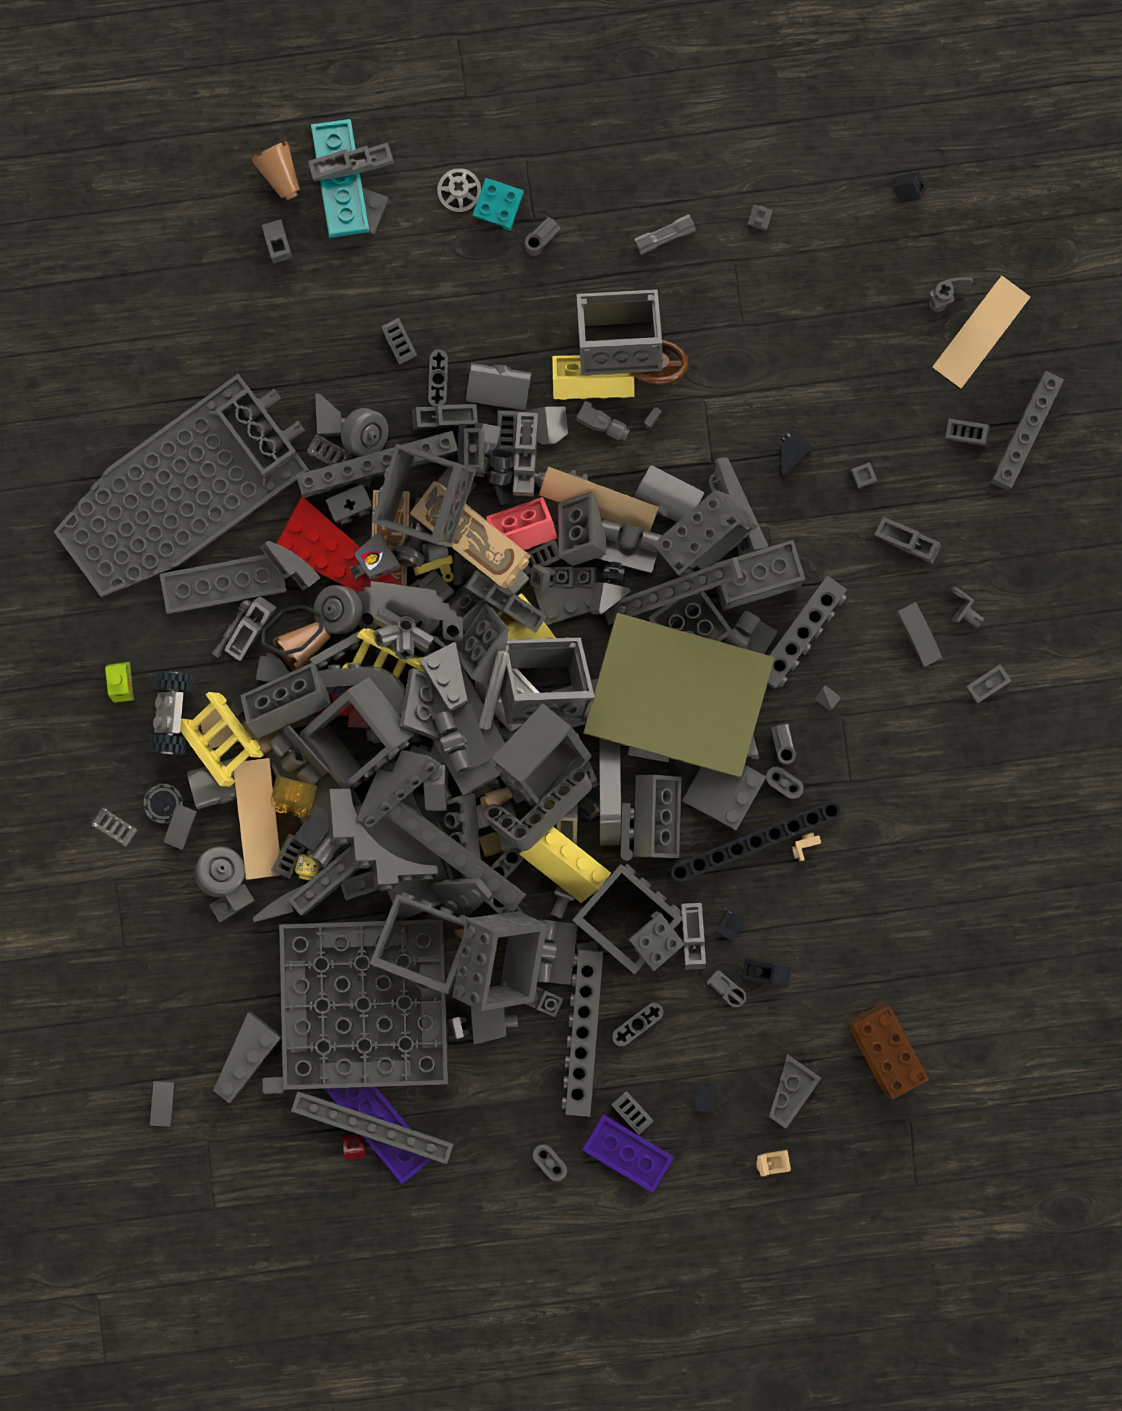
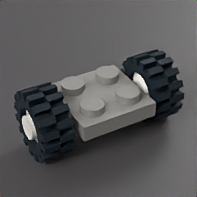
(169, 712)

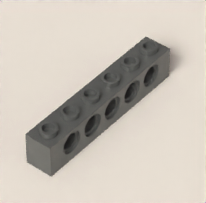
(1027, 431)
(827, 588)

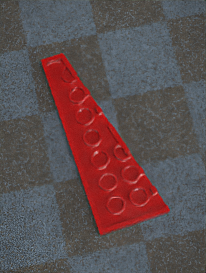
(325, 547)

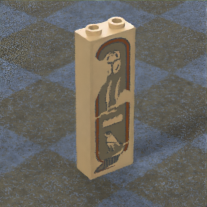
(476, 539)

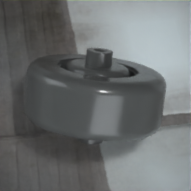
(364, 432)
(340, 609)
(219, 871)

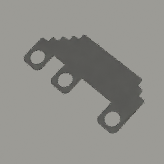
(412, 601)

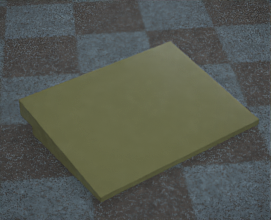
(678, 695)

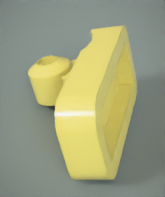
(443, 564)

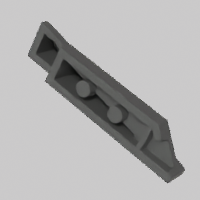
(727, 482)

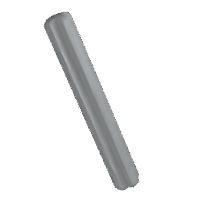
(494, 690)

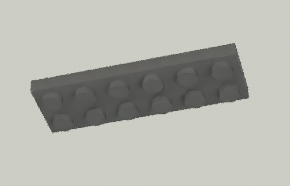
(220, 584)

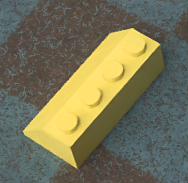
(570, 384)
(566, 865)

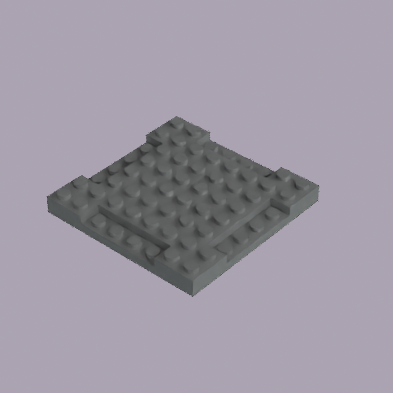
(357, 1021)

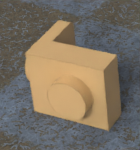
(807, 840)
(773, 1163)

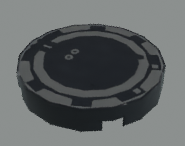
(161, 802)

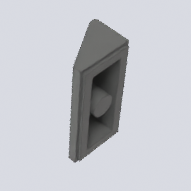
(474, 447)

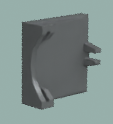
(656, 941)

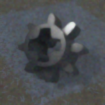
(615, 573)

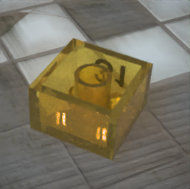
(293, 797)

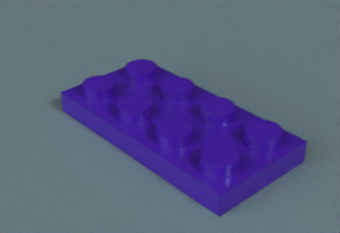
(628, 1153)

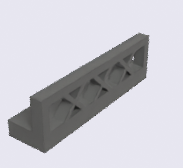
(324, 883)

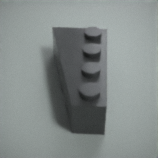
(461, 825)
(247, 1054)

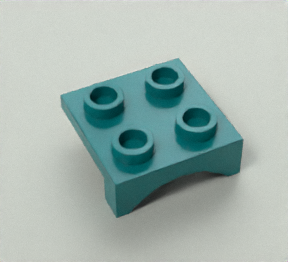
(498, 203)

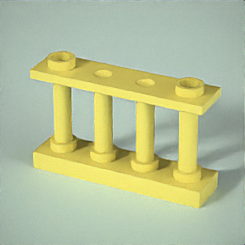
(368, 638)
(201, 746)

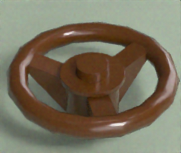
(668, 367)

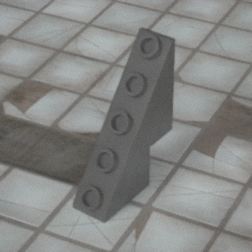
(394, 786)

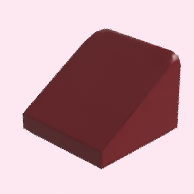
(353, 1146)

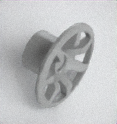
(459, 189)

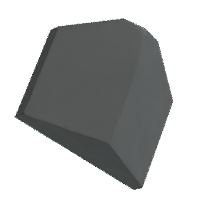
(551, 424)

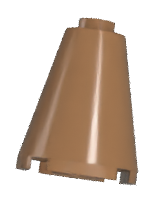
(278, 169)
(297, 639)

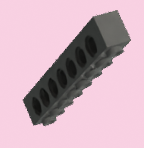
(371, 465)
(582, 1106)

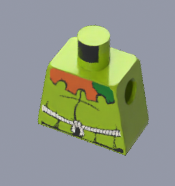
(119, 682)

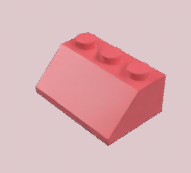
(525, 524)

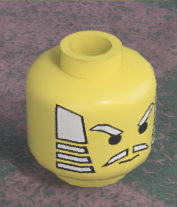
(307, 867)

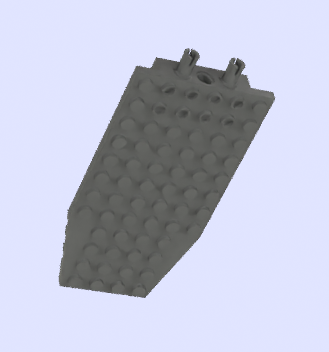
(181, 488)

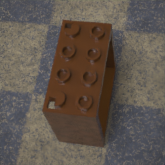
(887, 1051)

